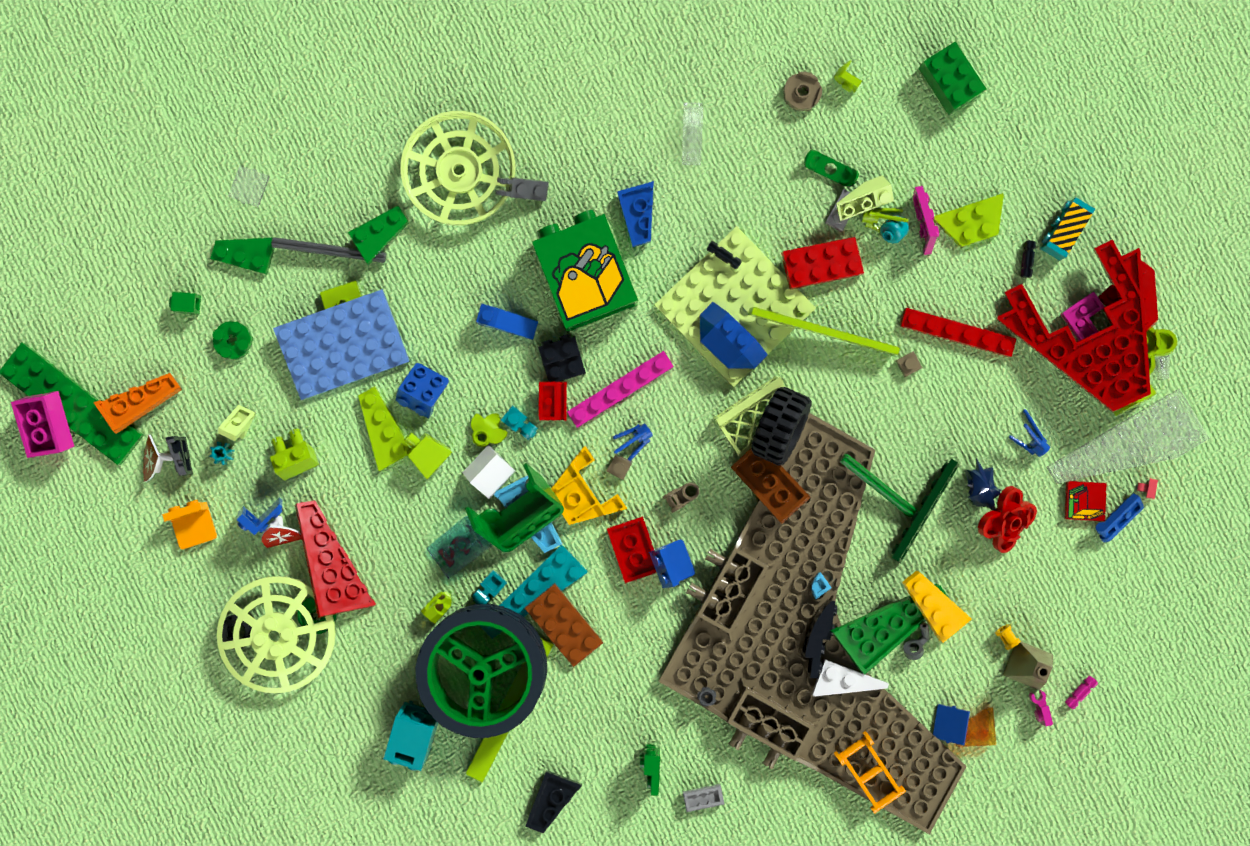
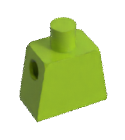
(426, 453)

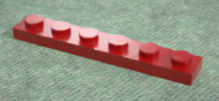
(958, 332)

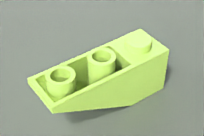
(865, 198)

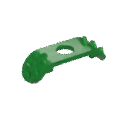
(844, 174)

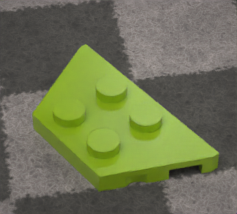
(973, 221)

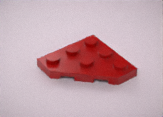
(1110, 295)

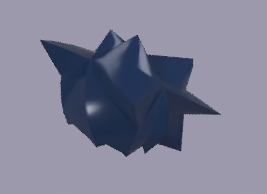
(982, 486)

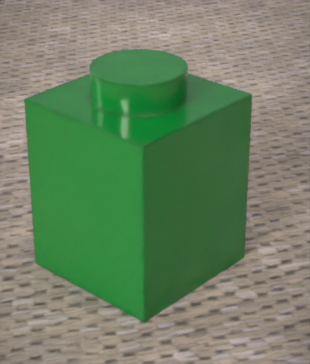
(185, 303)

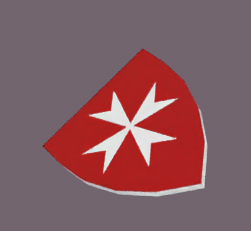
(153, 460)
(277, 534)

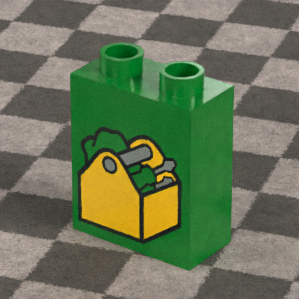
(584, 270)

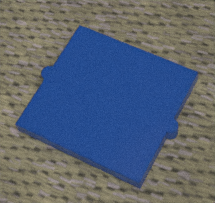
(951, 724)

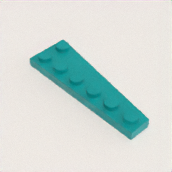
(558, 568)

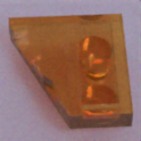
(981, 729)

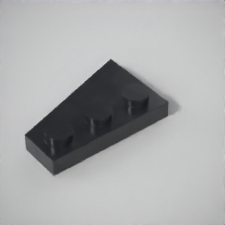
(551, 799)

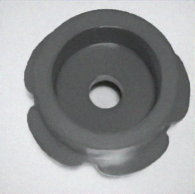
(706, 701)

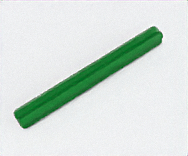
(877, 485)

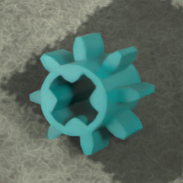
(217, 456)

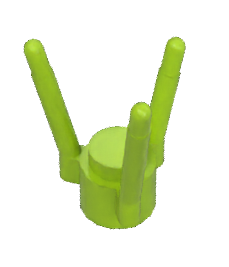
(872, 216)

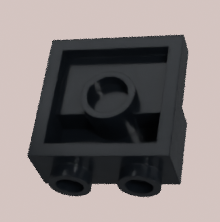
(561, 359)

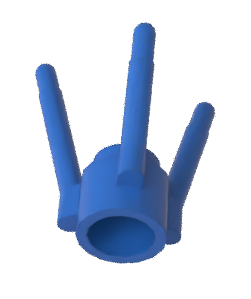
(642, 434)
(1038, 444)

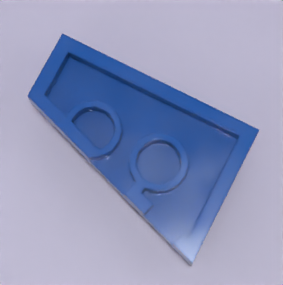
(637, 212)

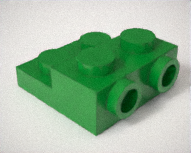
(651, 767)

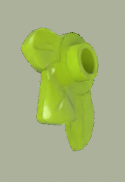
(489, 427)

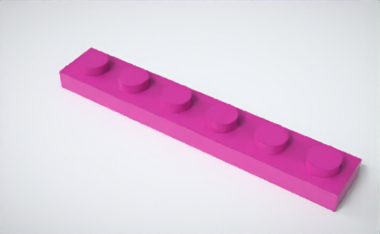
(620, 389)

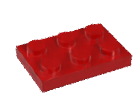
(632, 549)

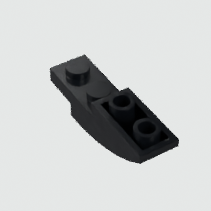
(817, 632)

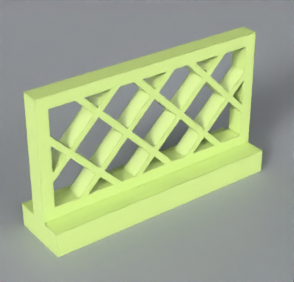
(744, 405)

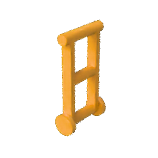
(842, 758)

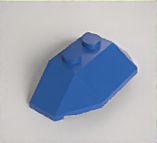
(729, 339)

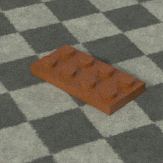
(771, 485)
(564, 624)

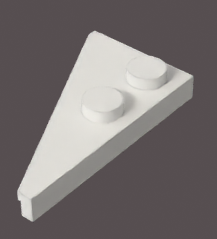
(840, 679)

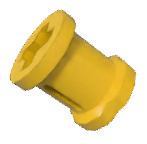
(1007, 636)

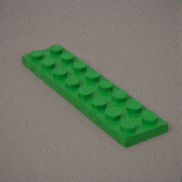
(38, 376)

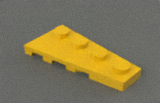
(938, 610)

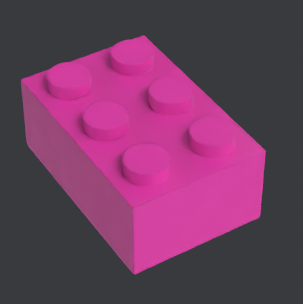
(42, 424)

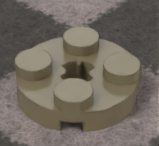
(804, 102)

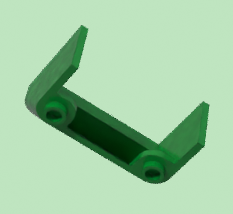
(521, 518)

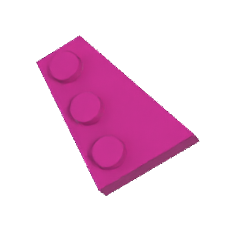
(926, 215)

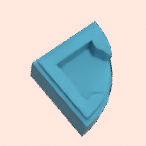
(819, 585)

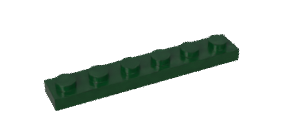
(928, 502)

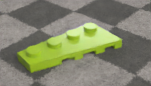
(383, 430)

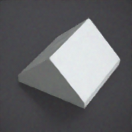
(488, 472)

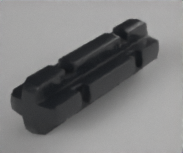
(724, 255)
(1028, 259)

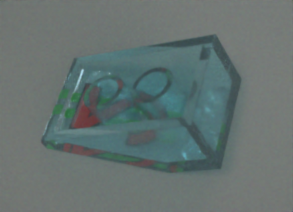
(458, 547)

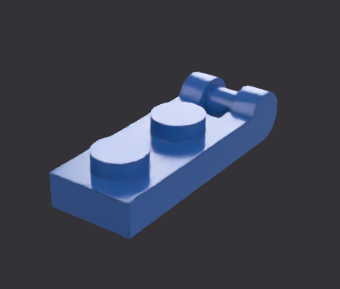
(1120, 518)

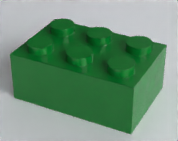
(952, 78)

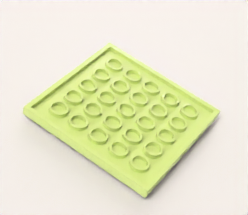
(753, 284)

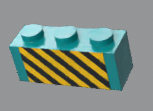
(1067, 228)

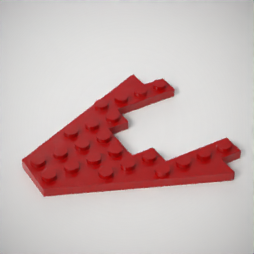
(1110, 362)

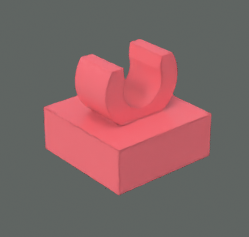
(1150, 488)

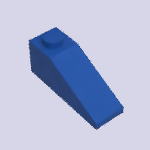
(506, 321)

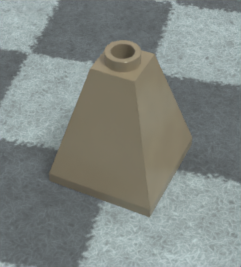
(1029, 665)

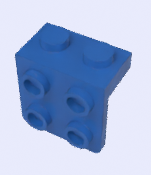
(421, 390)
(248, 521)
(672, 563)

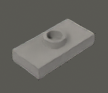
(703, 797)

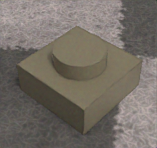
(909, 364)
(619, 466)

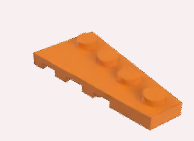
(131, 405)

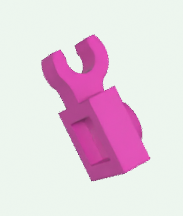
(1042, 710)

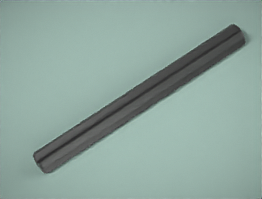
(324, 249)

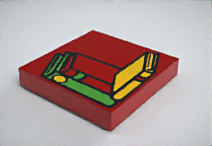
(1085, 501)

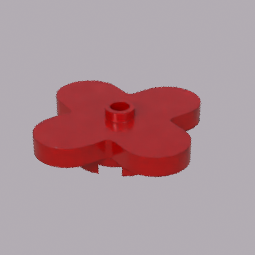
(1008, 519)

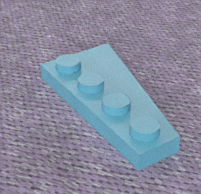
(547, 537)

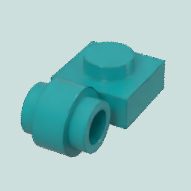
(516, 419)
(492, 584)

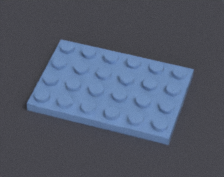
(341, 344)

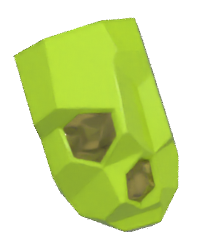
(437, 606)

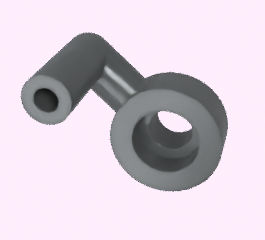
(917, 645)

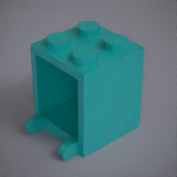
(411, 737)

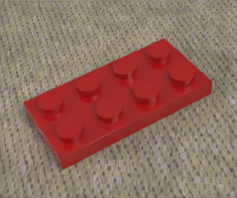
(822, 263)

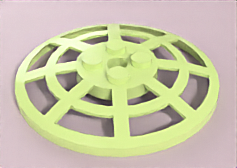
(452, 158)
(287, 630)

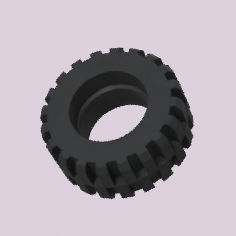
(781, 425)

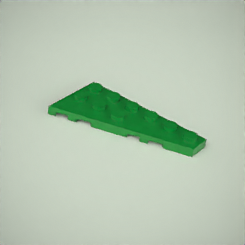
(879, 632)

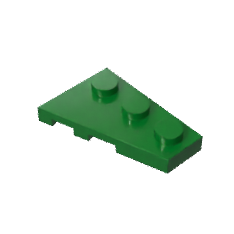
(377, 233)
(249, 254)

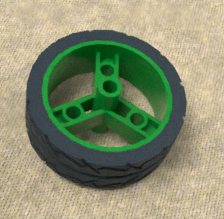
(477, 720)

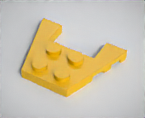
(577, 497)

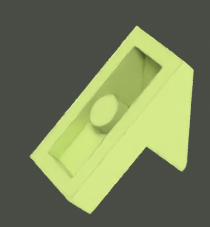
(237, 423)

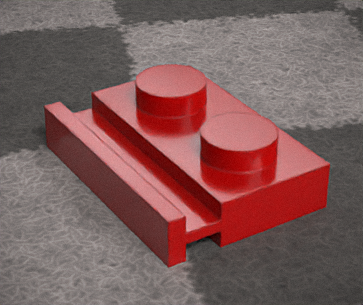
(552, 400)

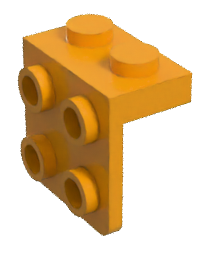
(191, 524)

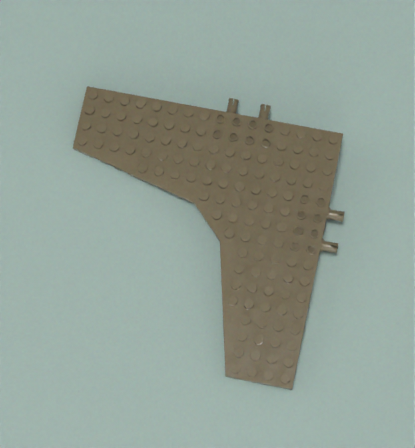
(753, 634)

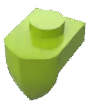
(847, 80)

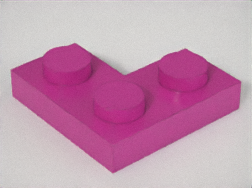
(1079, 316)

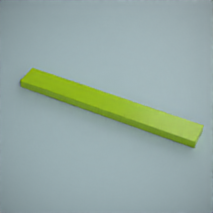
(824, 331)
(490, 746)

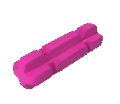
(1081, 692)

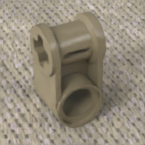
(680, 497)

